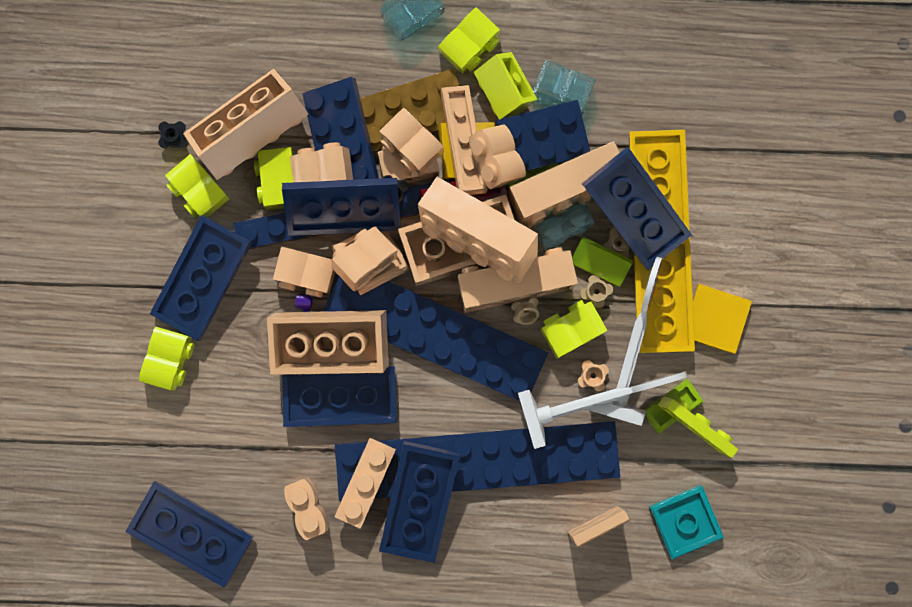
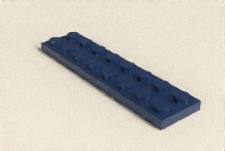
(447, 337)

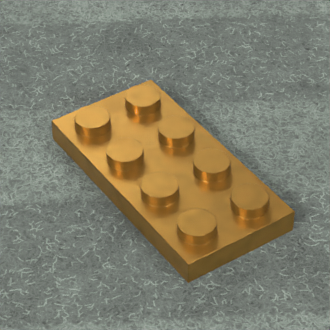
(418, 97)

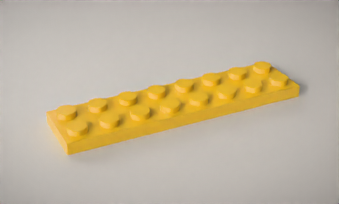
(671, 308)

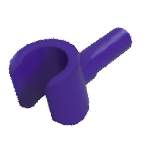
(303, 302)

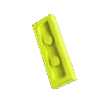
(698, 425)

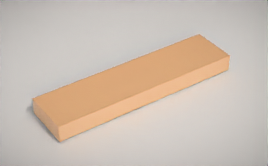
(460, 126)

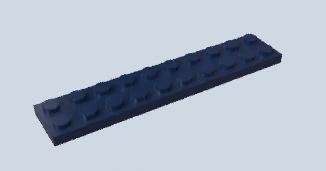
(505, 457)

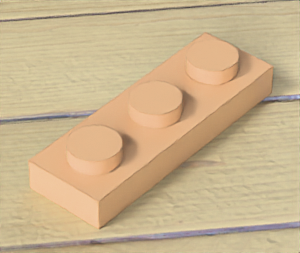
(365, 483)

